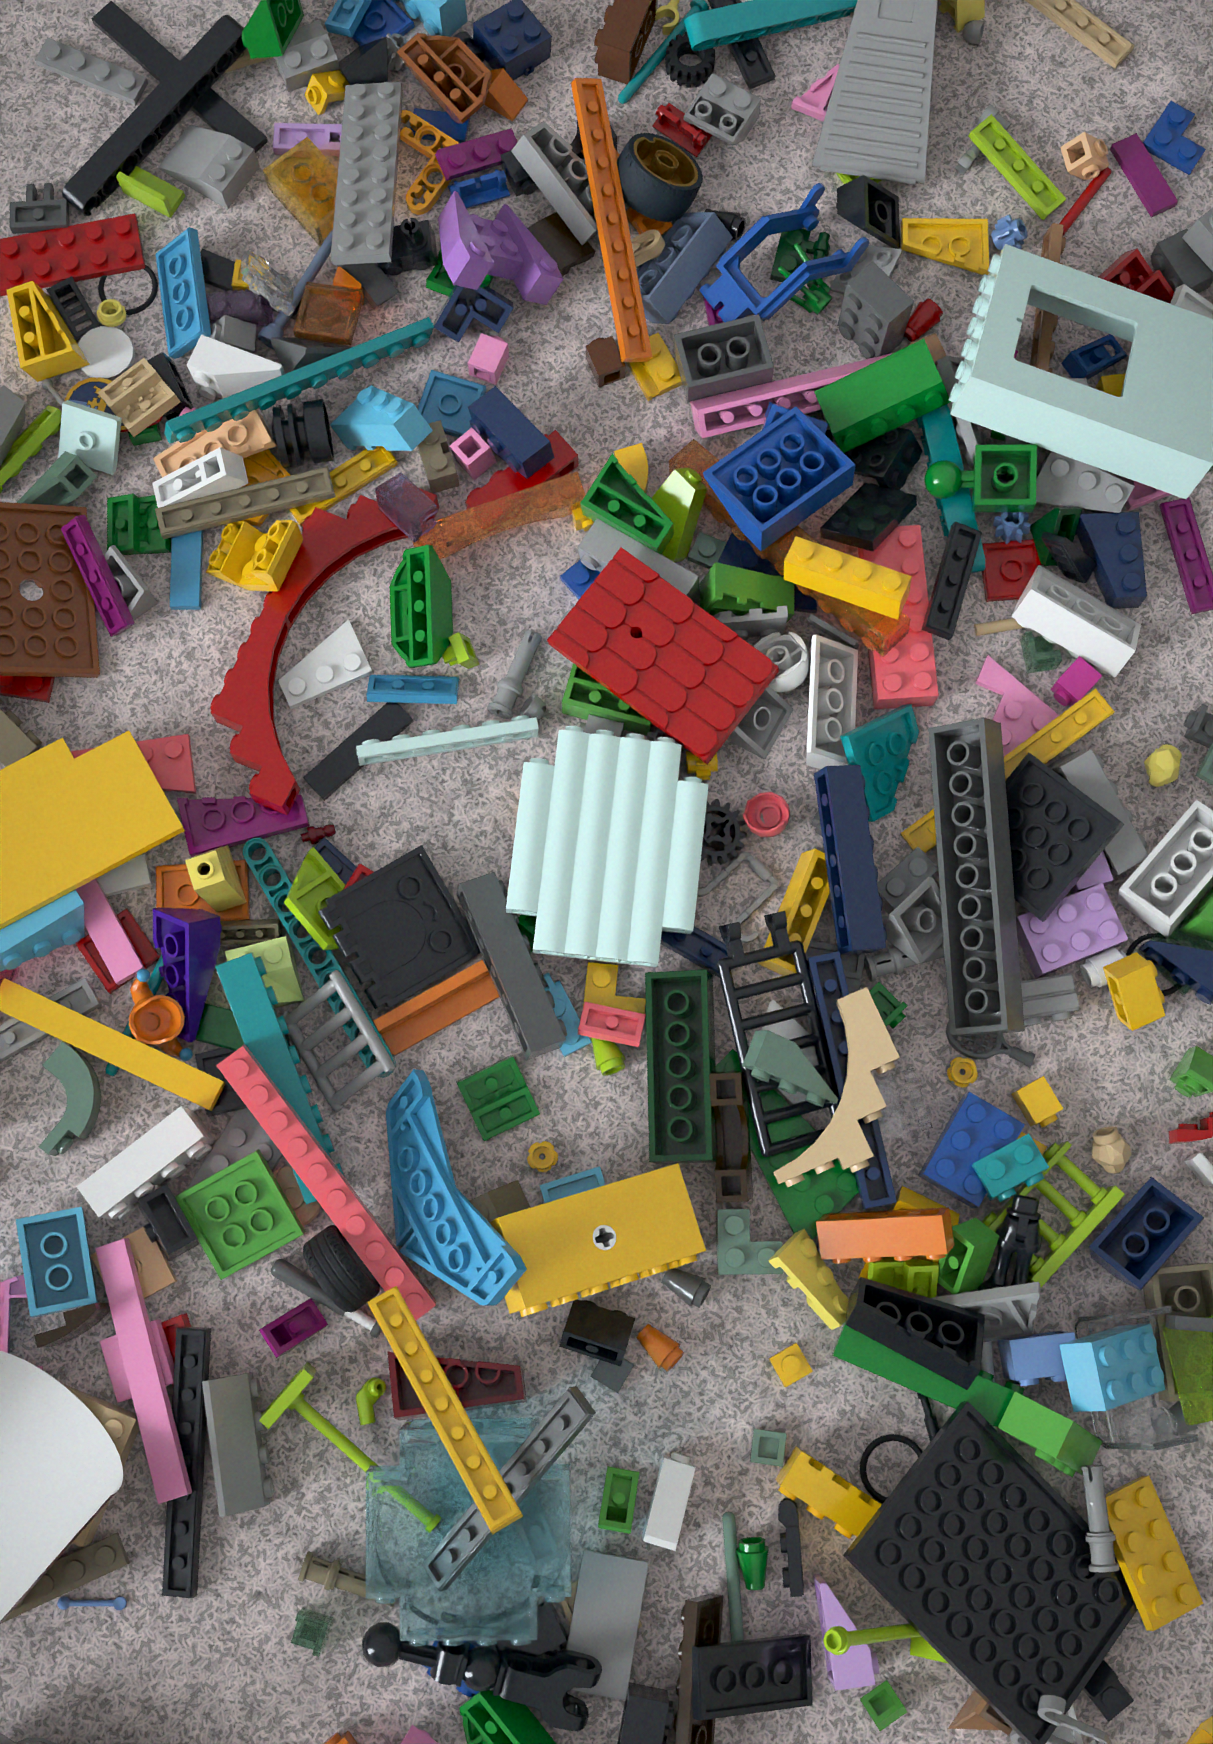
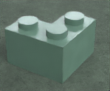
(736, 1252)

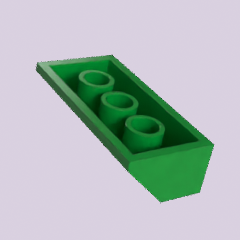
(882, 396)

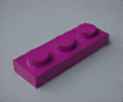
(475, 154)

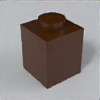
(605, 361)

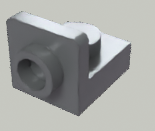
(1199, 726)

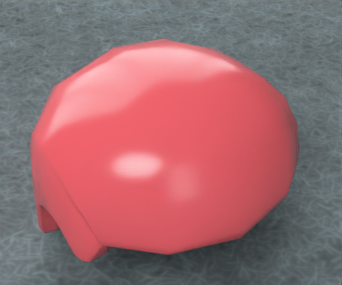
(774, 811)

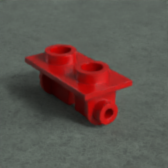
(672, 125)

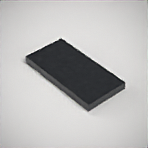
(751, 1676)

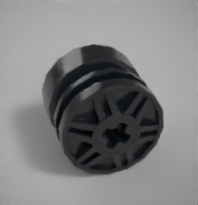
(302, 433)

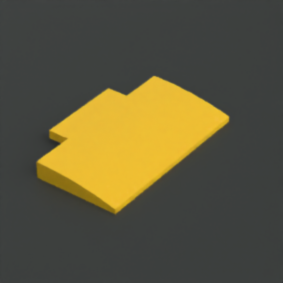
(75, 820)

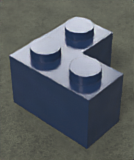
(467, 303)

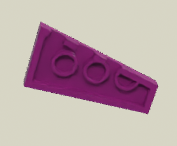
(234, 821)

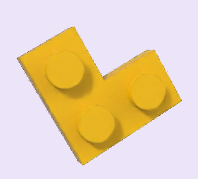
(601, 989)

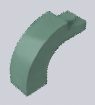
(82, 1098)

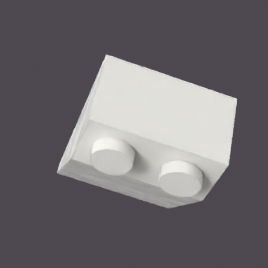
(226, 370)

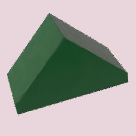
(1059, 521)

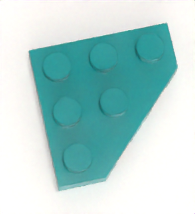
(882, 753)

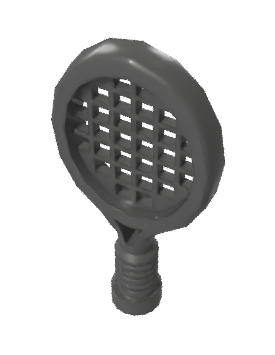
(1013, 1052)

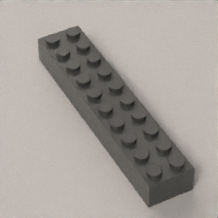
(976, 878)

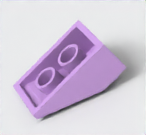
(859, 1663)

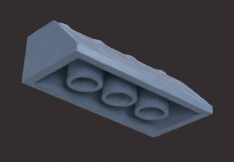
(686, 259)

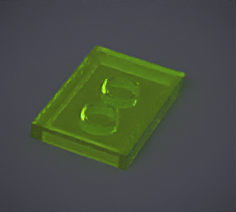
(1193, 1371)

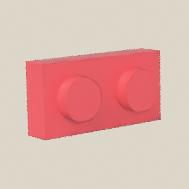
(611, 1024)

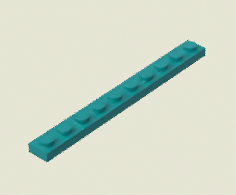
(293, 383)

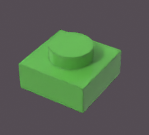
(883, 1705)

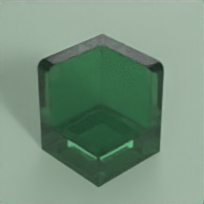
(1039, 654)
(312, 1630)

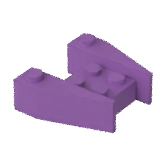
(497, 248)

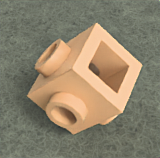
(1085, 156)

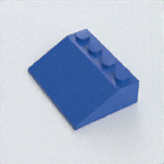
(780, 477)

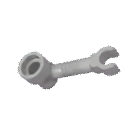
(970, 156)

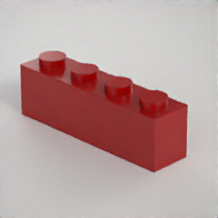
(508, 482)

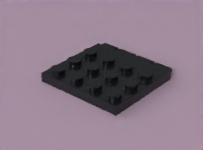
(400, 928)

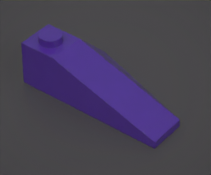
(189, 955)

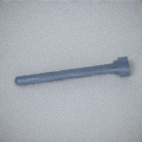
(276, 328)

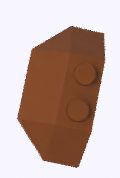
(448, 73)

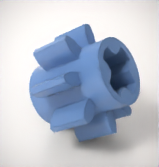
(1009, 232)
(1011, 526)

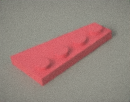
(169, 761)

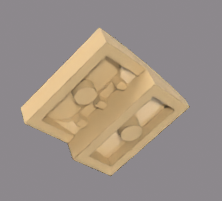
(139, 397)

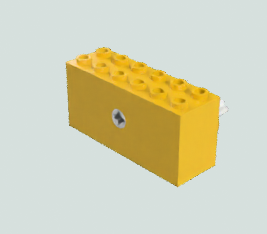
(601, 1239)

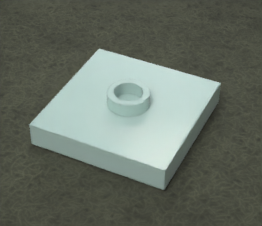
(90, 436)

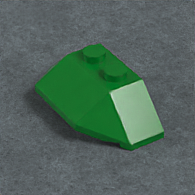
(421, 607)
(500, 1721)

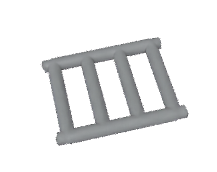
(368, 1037)

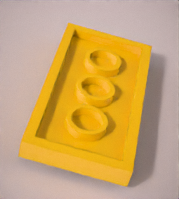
(1150, 1554)

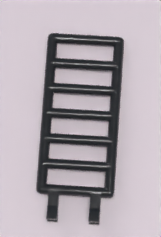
(737, 958)

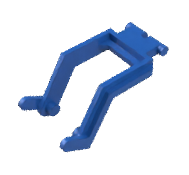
(739, 294)

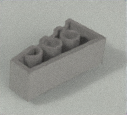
(560, 178)
(604, 541)
(1085, 772)

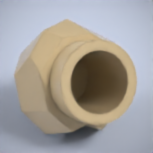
(1110, 1149)

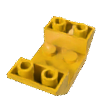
(255, 558)

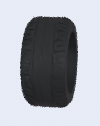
(339, 1270)

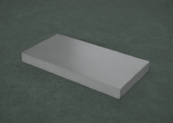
(608, 1617)

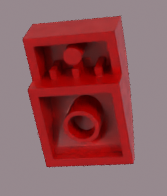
(1135, 274)

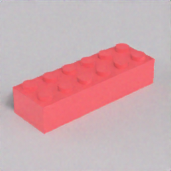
(909, 668)

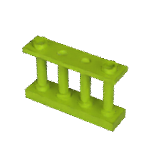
(1082, 1222)

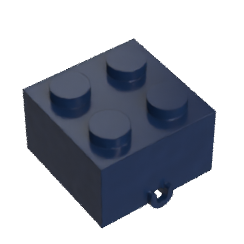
(512, 39)

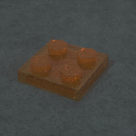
(328, 313)

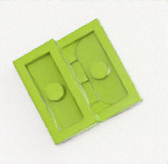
(909, 1275)

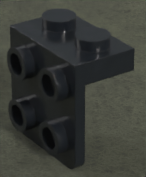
(887, 457)

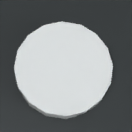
(107, 352)

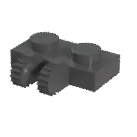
(38, 215)

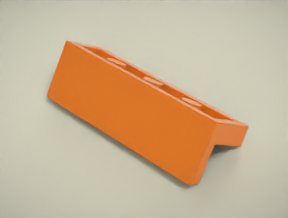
(437, 1008)

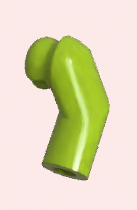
(367, 1397)

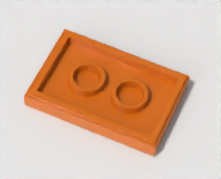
(176, 891)

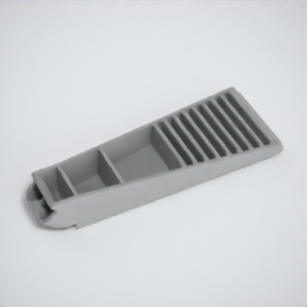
(882, 94)

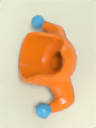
(156, 1018)

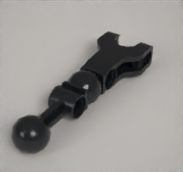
(513, 1676)

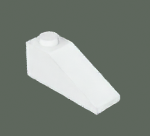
(206, 476)

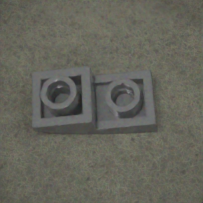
(375, 283)

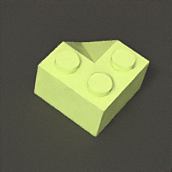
(280, 968)

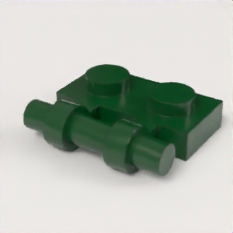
(788, 256)

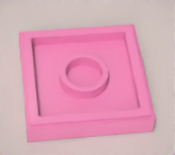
(116, 1368)

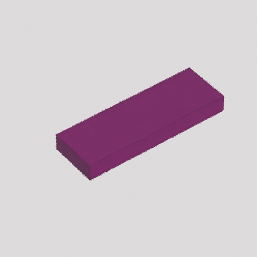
(1143, 175)

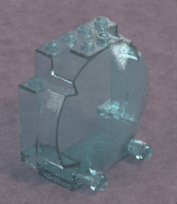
(504, 1581)

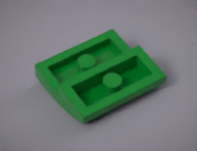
(134, 525)
(498, 1097)

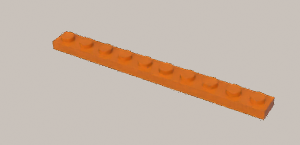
(611, 220)

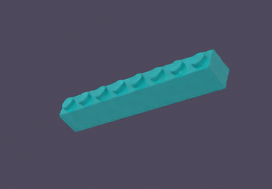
(266, 1039)

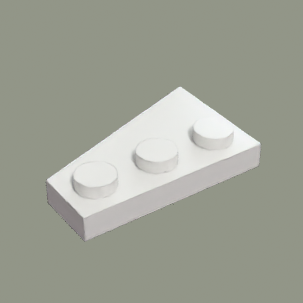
(326, 668)

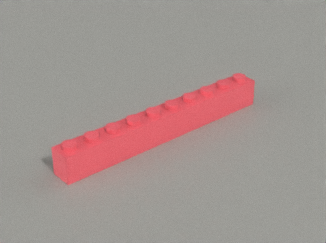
(324, 1179)

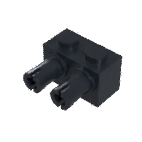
(411, 248)

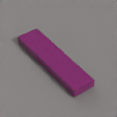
(1189, 554)
(97, 575)

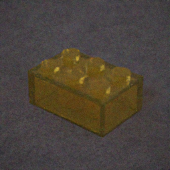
(305, 187)

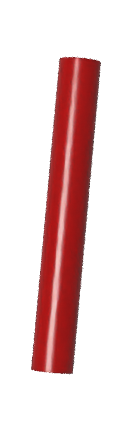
(1084, 199)

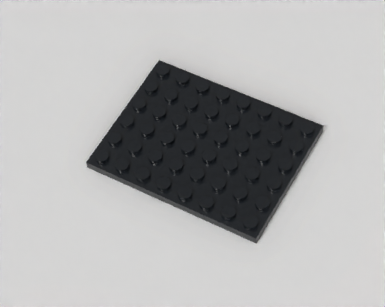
(994, 1573)

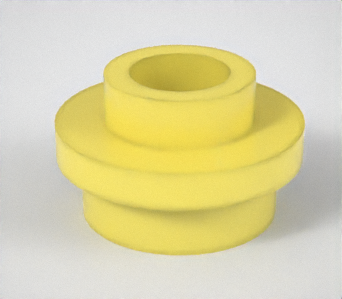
(111, 313)

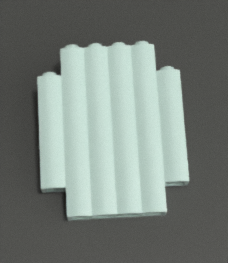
(607, 847)

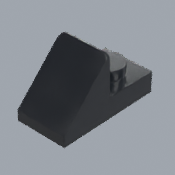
(1107, 1692)

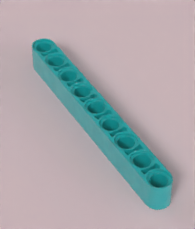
(306, 946)

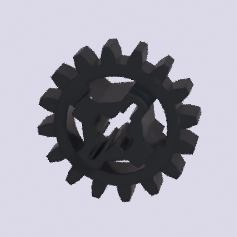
(723, 844)

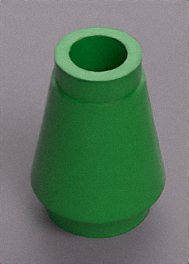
(753, 1561)

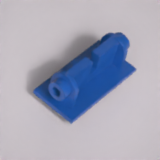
(481, 189)

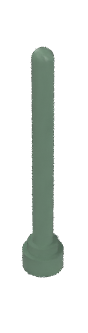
(733, 1577)

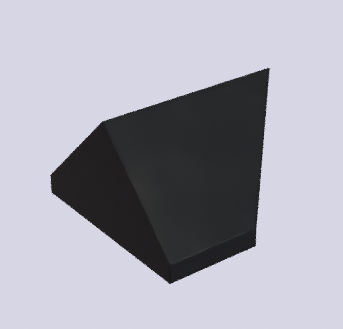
(367, 63)

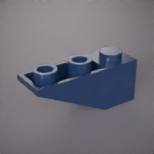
(1185, 964)

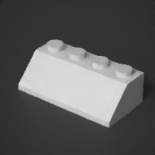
(1077, 622)
(830, 701)

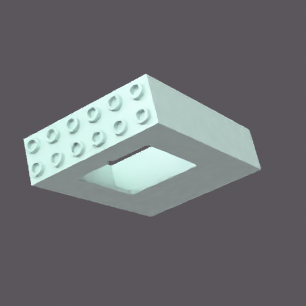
(1165, 411)

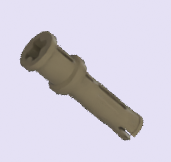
(333, 1575)

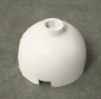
(790, 656)

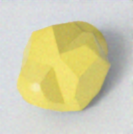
(1163, 765)

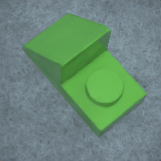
(618, 1500)

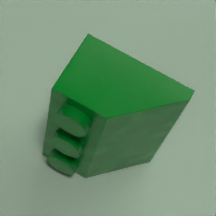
(272, 27)

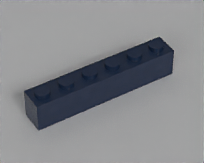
(850, 860)

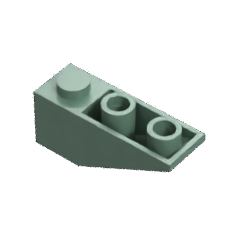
(784, 1062)

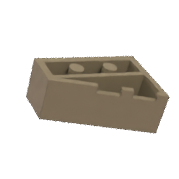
(13, 741)

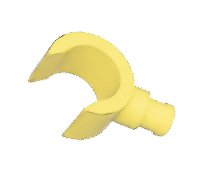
(669, 10)

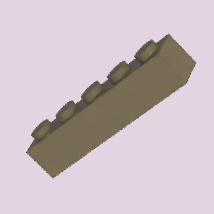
(250, 931)

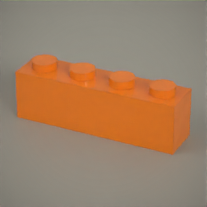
(885, 1234)

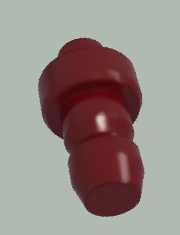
(315, 834)

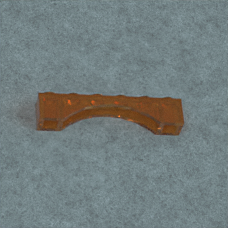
(530, 505)

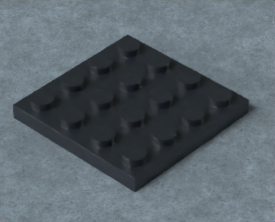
(1052, 835)

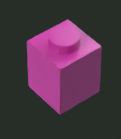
(1075, 683)

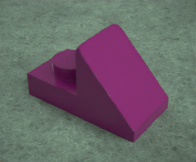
(293, 1328)

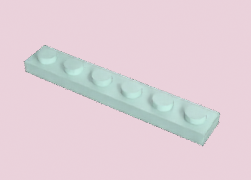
(435, 742)

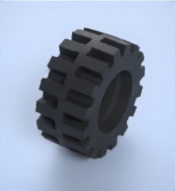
(688, 74)

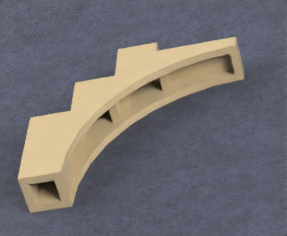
(868, 1050)

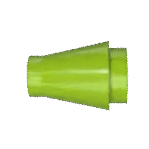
(607, 1056)

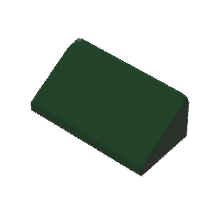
(219, 1028)

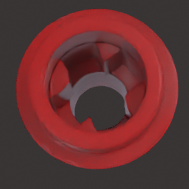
(923, 318)

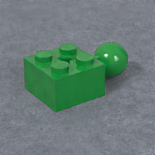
(1019, 464)

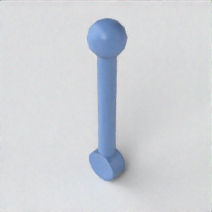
(119, 1603)

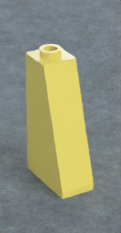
(219, 882)

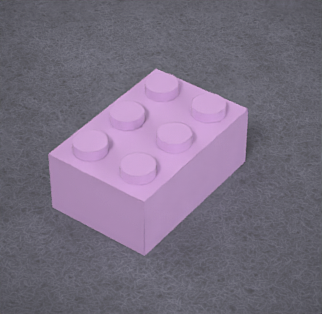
(1073, 932)

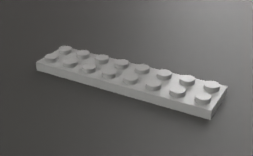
(367, 174)

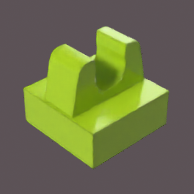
(460, 652)

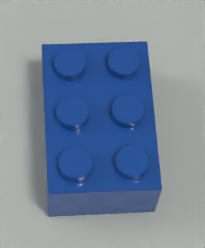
(970, 1135)

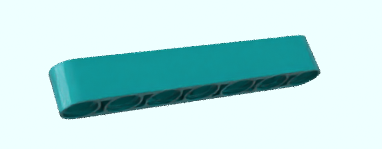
(759, 19)
(940, 444)

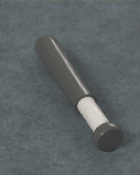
(309, 1286)

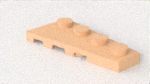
(240, 437)

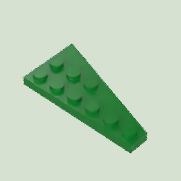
(818, 1193)

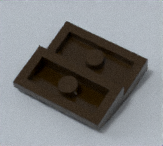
(561, 243)
(77, 1323)

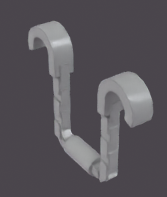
(762, 871)
(1052, 1709)

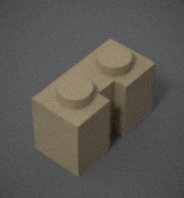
(438, 460)

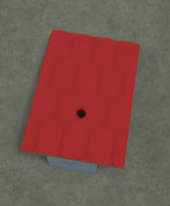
(663, 655)

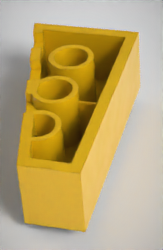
(826, 1493)

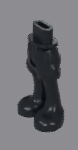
(1017, 1234)

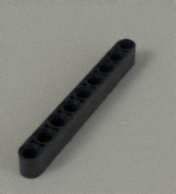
(156, 115)

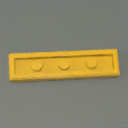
(350, 478)

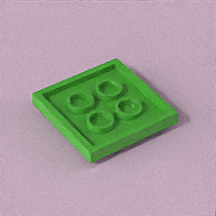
(240, 1214)

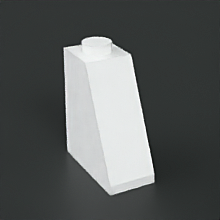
(669, 1501)

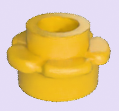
(970, 1075)
(542, 1148)

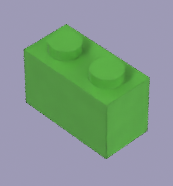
(969, 1259)

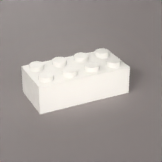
(1174, 873)
(147, 1164)

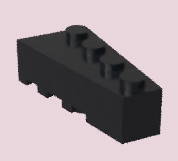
(920, 1328)

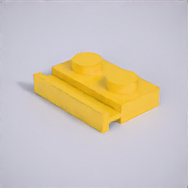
(659, 373)

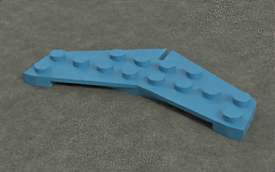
(430, 1214)

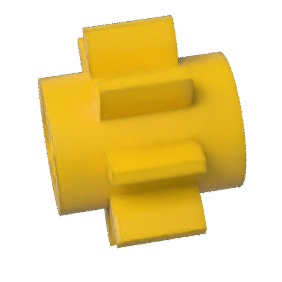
(701, 770)

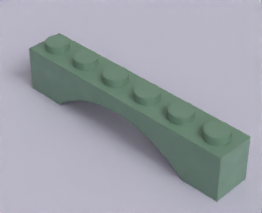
(61, 482)

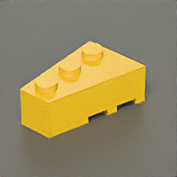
(41, 334)

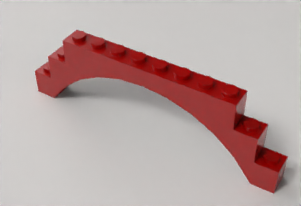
(248, 696)

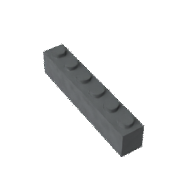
(511, 966)

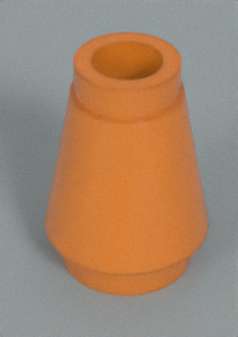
(660, 1347)

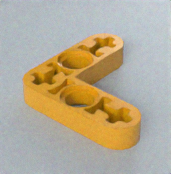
(416, 190)

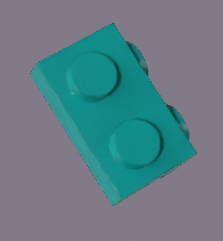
(1010, 1168)

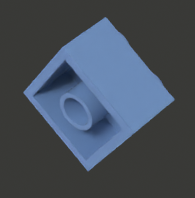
(1034, 1357)

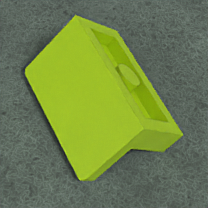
(151, 191)

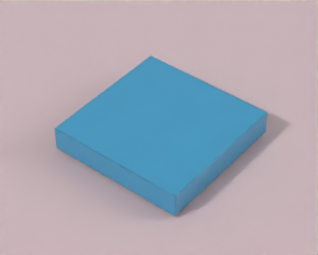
(448, 400)

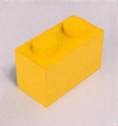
(1135, 991)

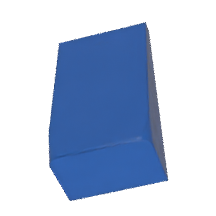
(1093, 358)

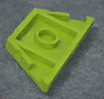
(308, 894)

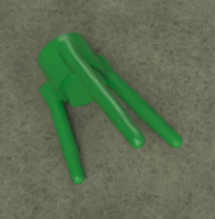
(816, 297)

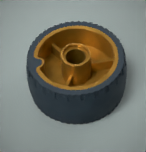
(658, 177)

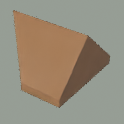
(979, 1716)

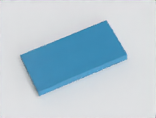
(183, 293)

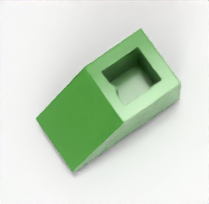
(1194, 1073)

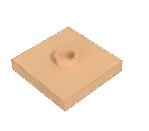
(150, 1263)

